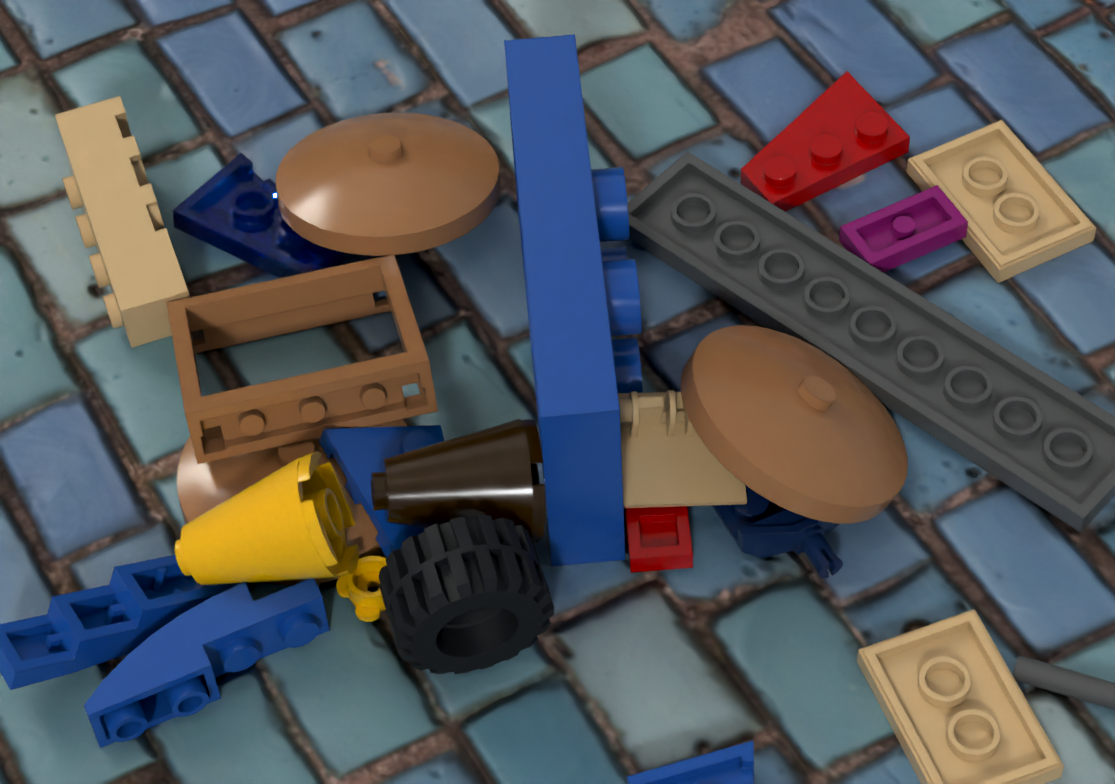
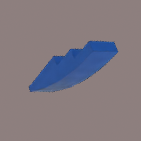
(99, 621)

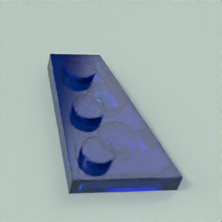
(243, 219)

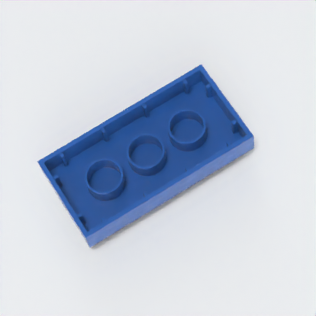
(573, 299)

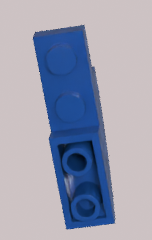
(178, 663)

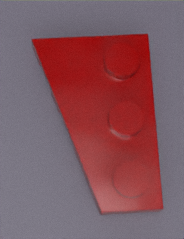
(825, 147)

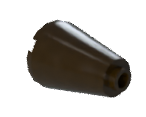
(468, 477)

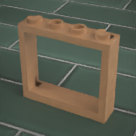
(307, 403)

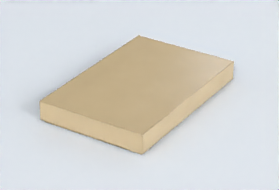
(1007, 197)
(958, 706)

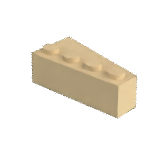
(120, 220)

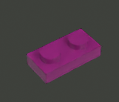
(904, 230)

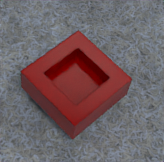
(658, 538)

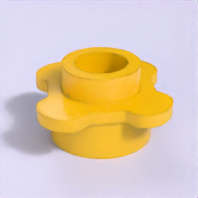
(356, 585)

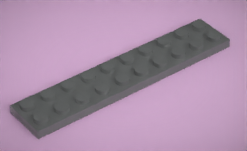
(895, 341)

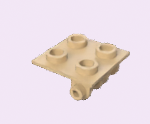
(666, 457)

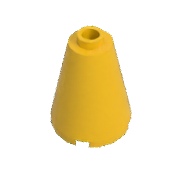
(274, 530)

